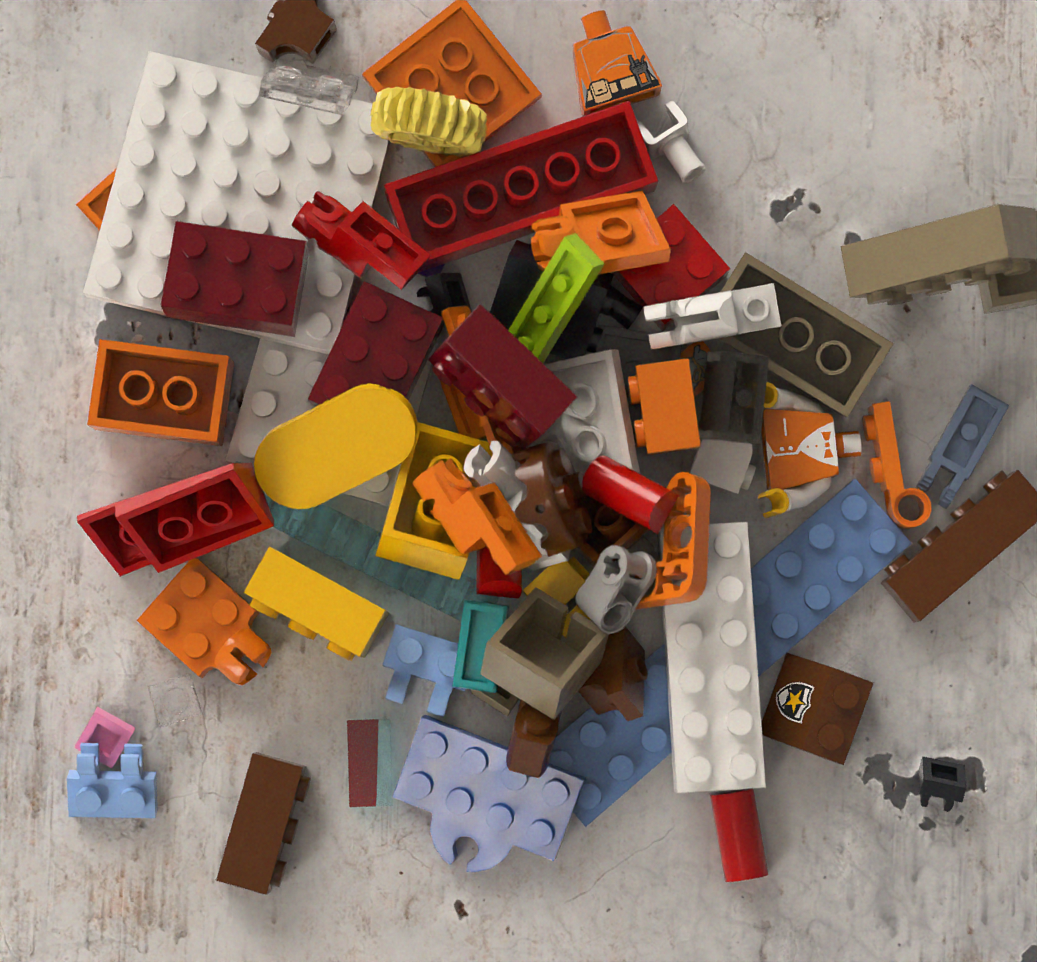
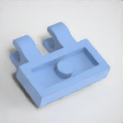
(424, 657)
(111, 793)

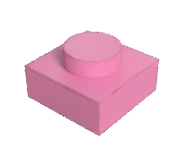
(109, 733)

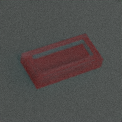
(370, 762)

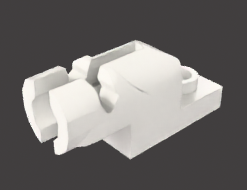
(715, 315)
(501, 469)

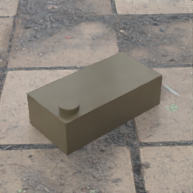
(816, 344)

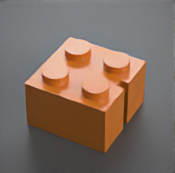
(665, 407)

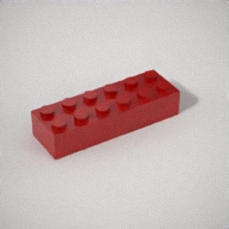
(512, 185)

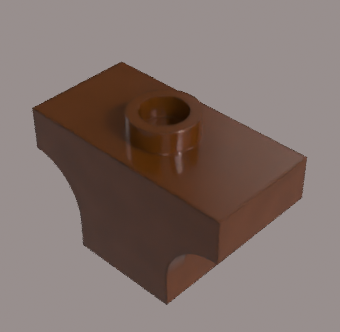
(295, 29)
(619, 678)

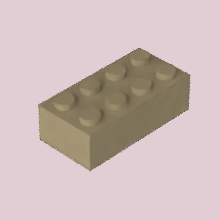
(942, 254)

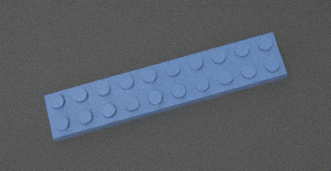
(791, 594)

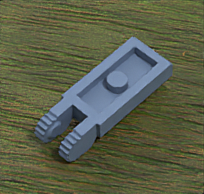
(963, 441)

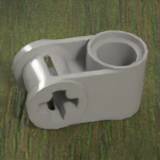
(612, 590)

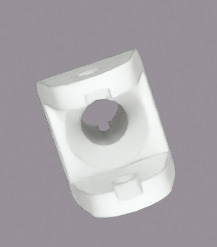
(674, 145)

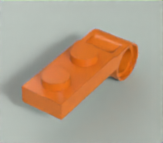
(886, 466)

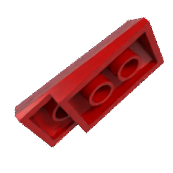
(180, 520)

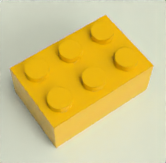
(409, 529)
(315, 605)

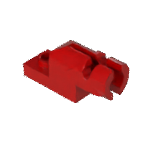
(360, 239)

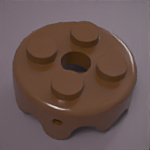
(558, 488)

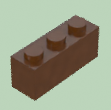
(263, 824)

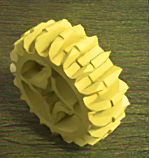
(428, 121)

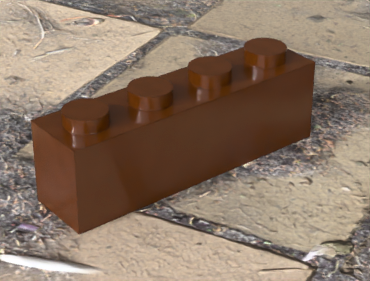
(964, 546)

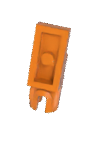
(476, 516)

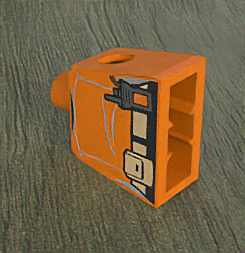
(611, 66)

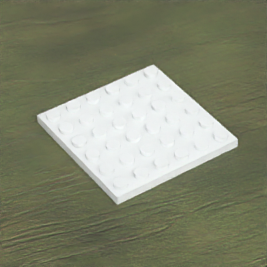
(232, 160)

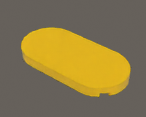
(335, 446)

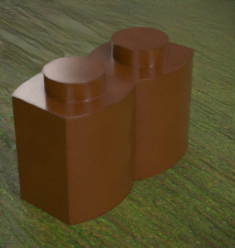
(531, 741)

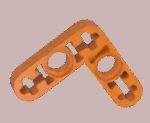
(684, 562)

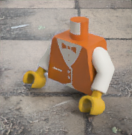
(800, 449)

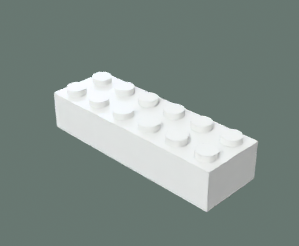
(715, 672)

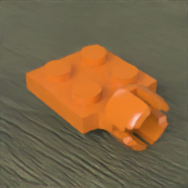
(614, 227)
(206, 624)

